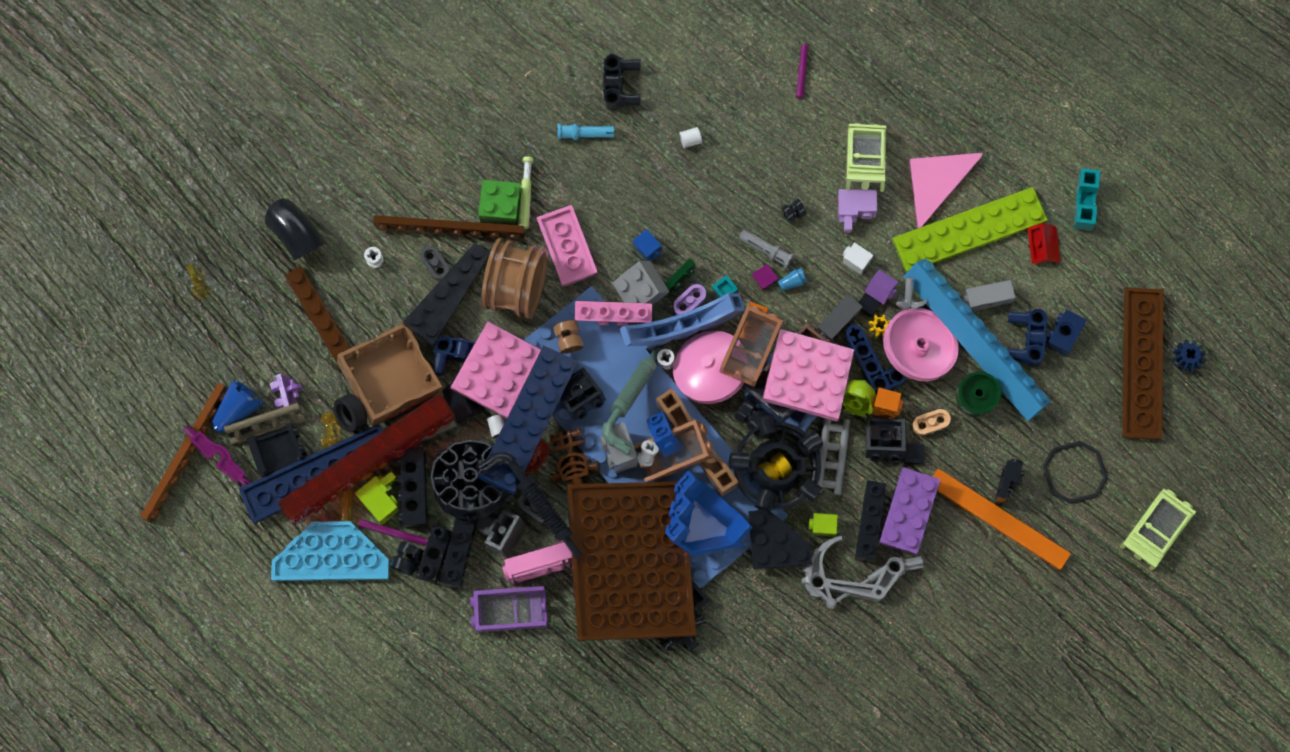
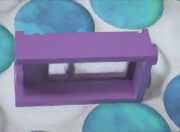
(509, 609)

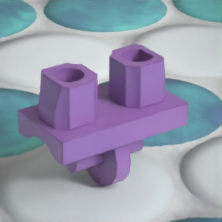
(287, 389)

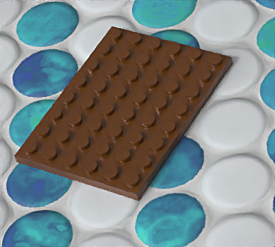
(630, 571)

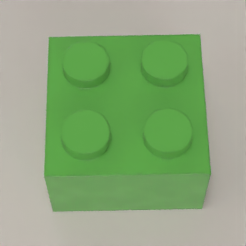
(499, 202)

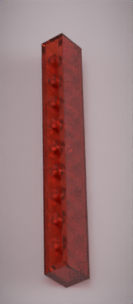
(366, 459)

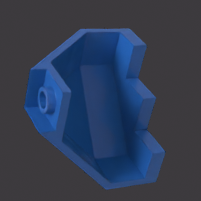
(703, 519)

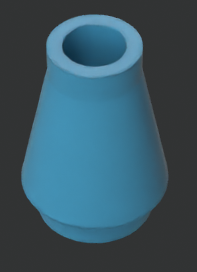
(793, 280)

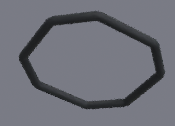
(1079, 498)

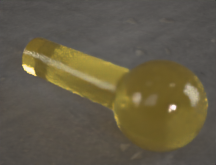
(199, 290)

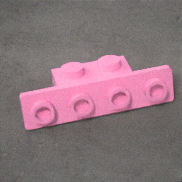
(613, 312)

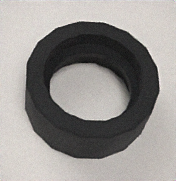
(350, 413)

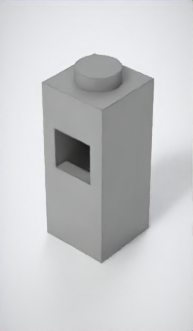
(989, 295)

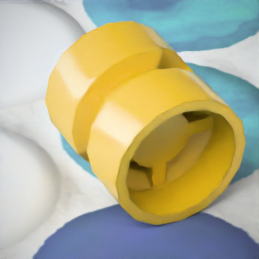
(777, 468)

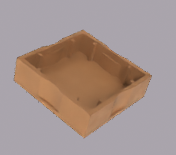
(389, 374)

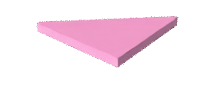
(936, 179)

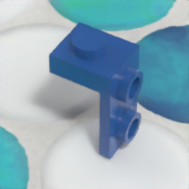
(663, 434)

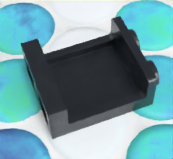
(276, 450)

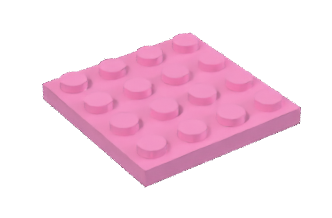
(496, 369)
(808, 375)

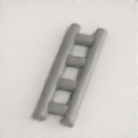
(842, 448)

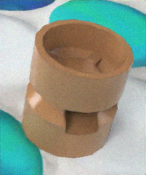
(568, 335)

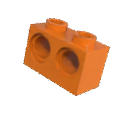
(887, 404)

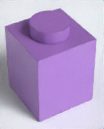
(882, 287)

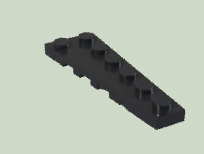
(438, 306)

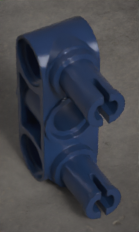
(1035, 336)
(457, 350)

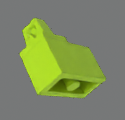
(375, 497)

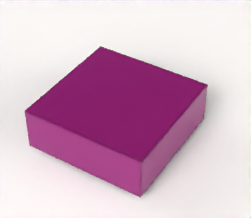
(764, 277)

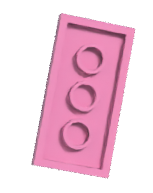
(567, 245)

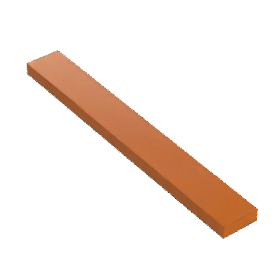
(1001, 520)

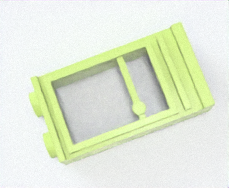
(866, 155)
(1158, 528)

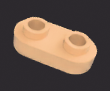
(931, 423)

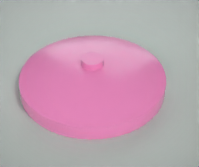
(920, 345)
(698, 368)

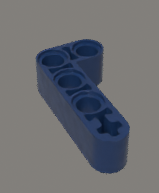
(871, 359)

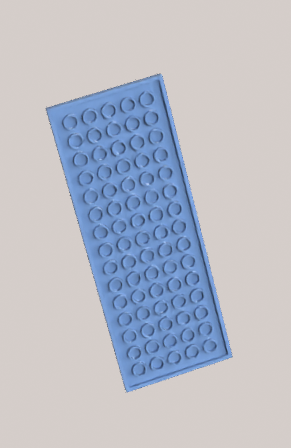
(611, 366)

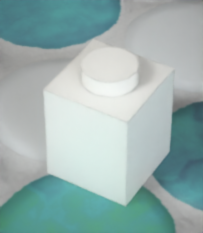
(857, 258)

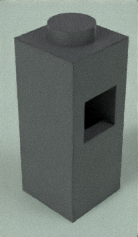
(839, 318)

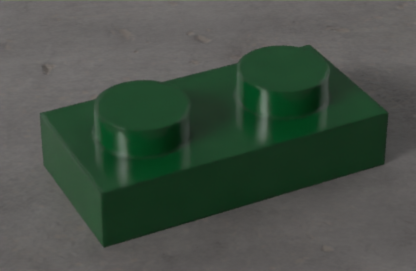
(683, 272)

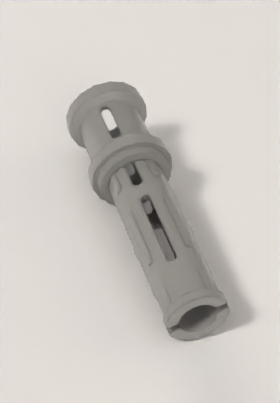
(774, 252)

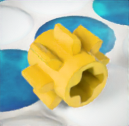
(882, 322)

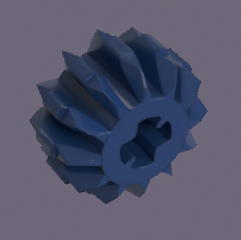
(1192, 362)

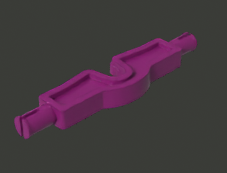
(209, 449)

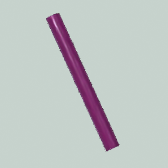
(393, 532)

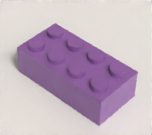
(909, 511)

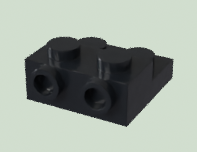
(581, 395)
(885, 439)
(1011, 477)

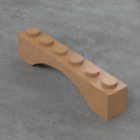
(714, 468)

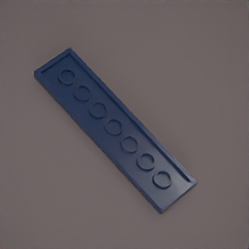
(530, 415)
(263, 494)

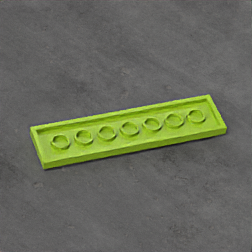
(970, 229)

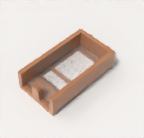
(750, 345)
(695, 450)

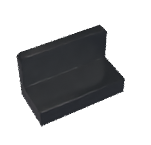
(461, 405)

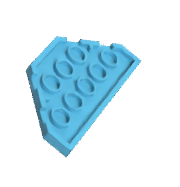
(330, 553)

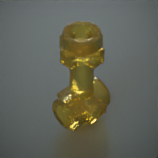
(329, 439)

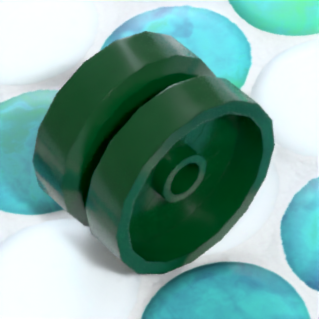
(970, 402)

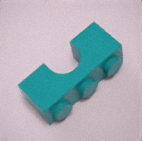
(1085, 202)

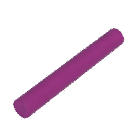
(802, 71)

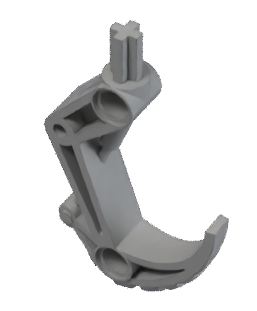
(862, 590)

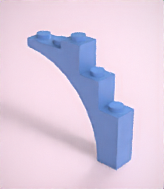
(685, 324)

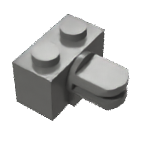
(501, 532)

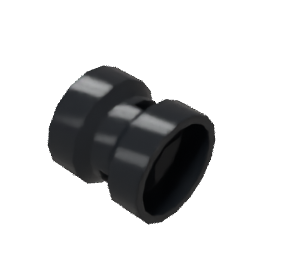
(793, 211)

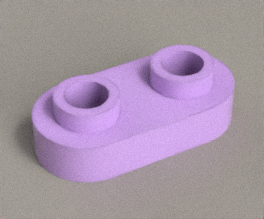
(688, 300)

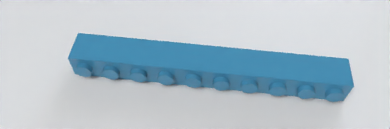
(977, 339)

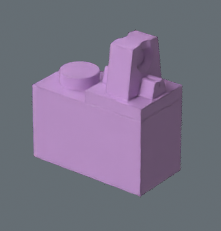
(855, 204)

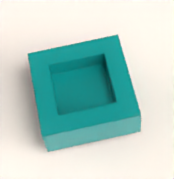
(724, 286)

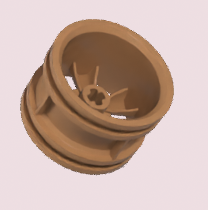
(514, 278)

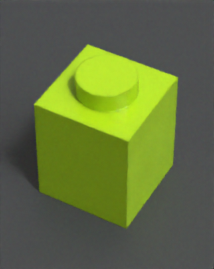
(823, 525)

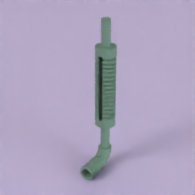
(626, 400)

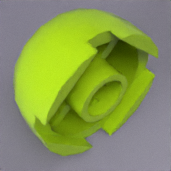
(859, 397)

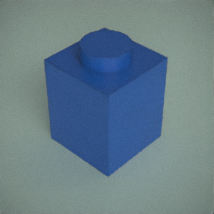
(647, 246)

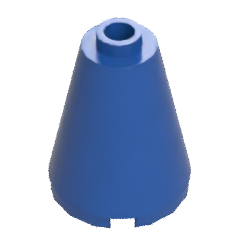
(235, 406)

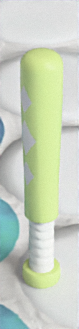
(524, 208)

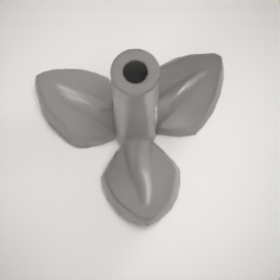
(906, 301)

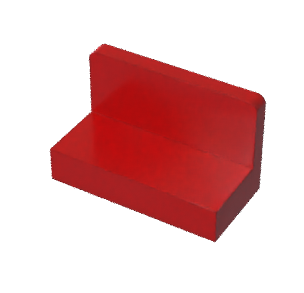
(1043, 243)

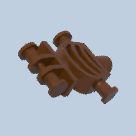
(577, 478)

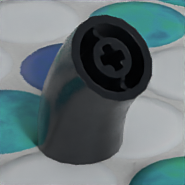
(293, 228)

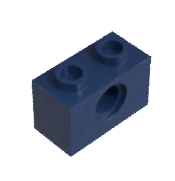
(1070, 322)

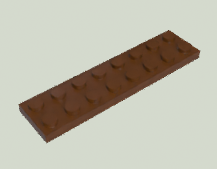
(1142, 363)

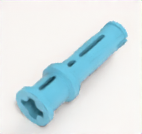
(575, 131)

